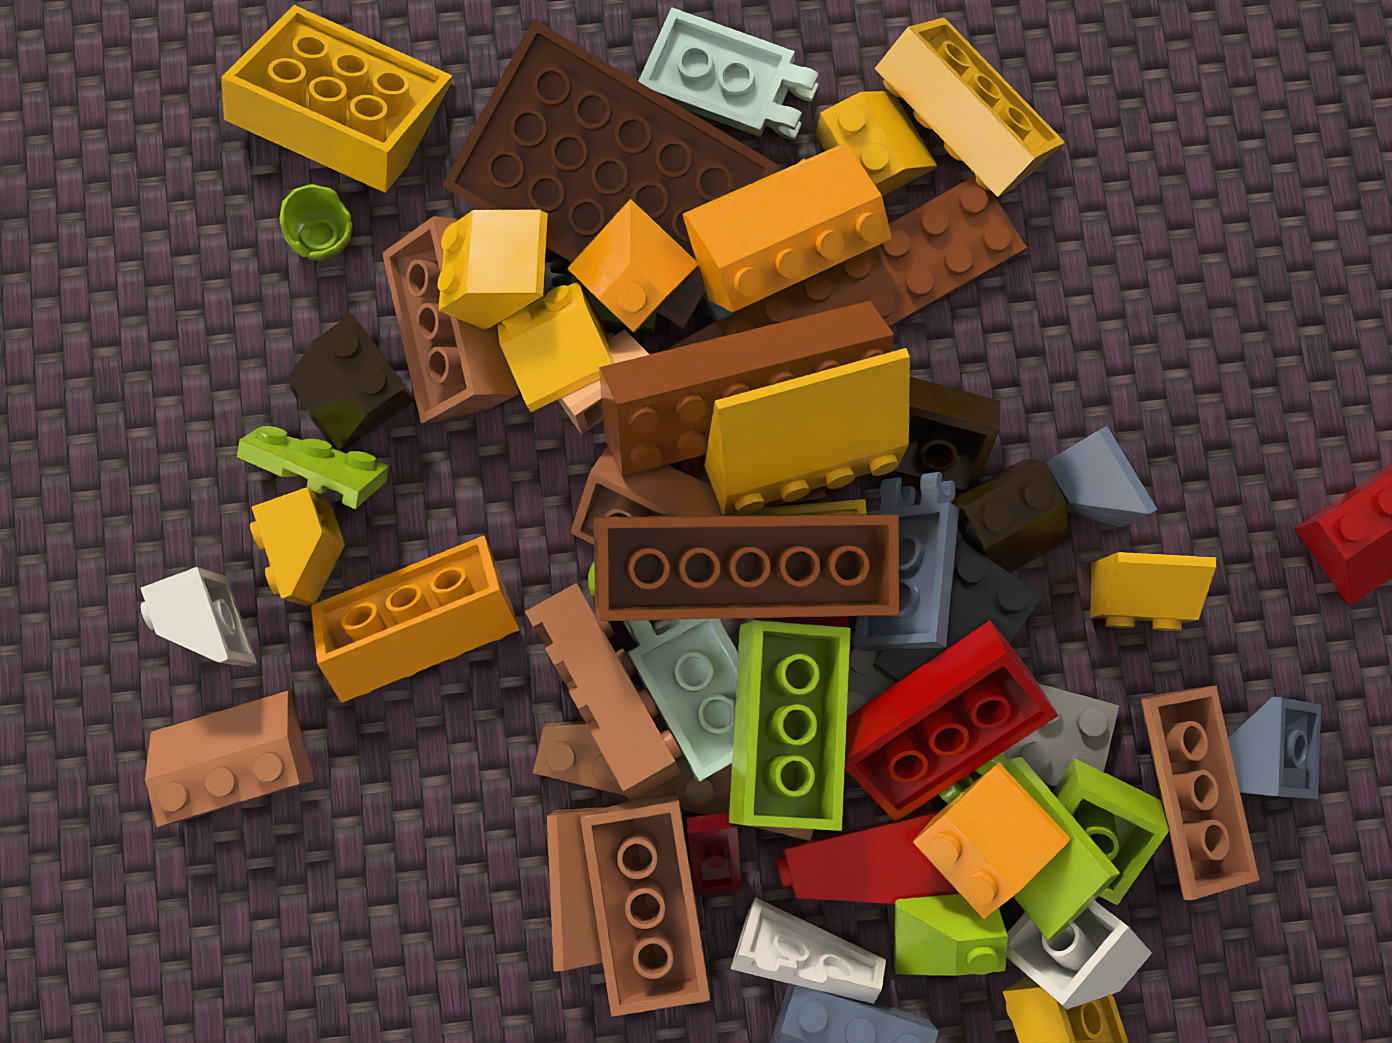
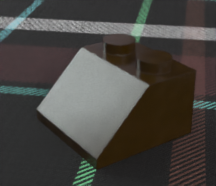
(348, 383)
(947, 435)
(1014, 514)

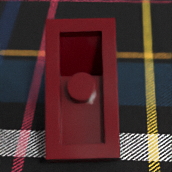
(714, 854)

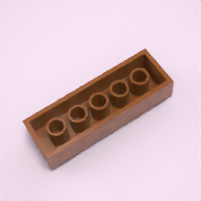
(664, 401)
(746, 566)

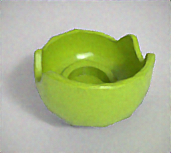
(315, 222)

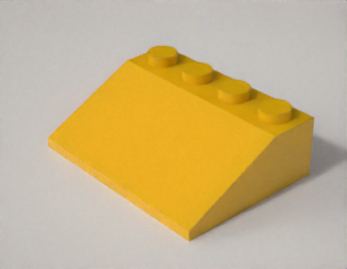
(334, 97)
(809, 433)

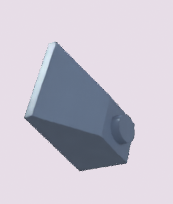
(1100, 481)
(1279, 750)

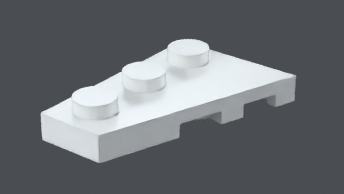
(801, 954)

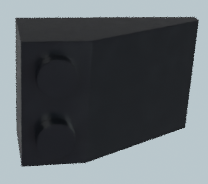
(978, 594)

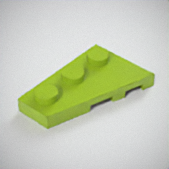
(349, 473)

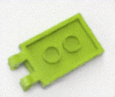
(1072, 875)

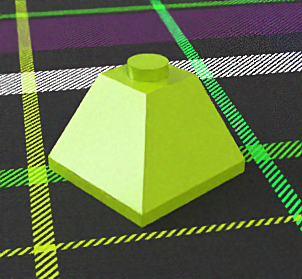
(947, 937)

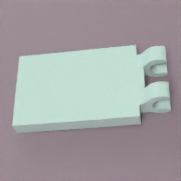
(727, 75)
(693, 683)

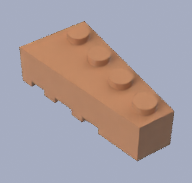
(604, 693)

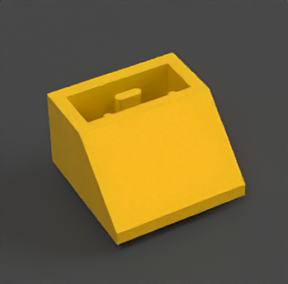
(299, 542)

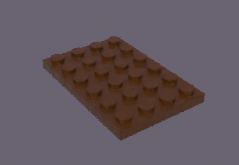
(584, 142)

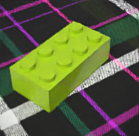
(790, 726)

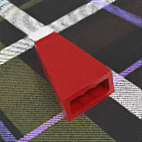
(864, 864)

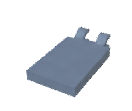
(925, 567)

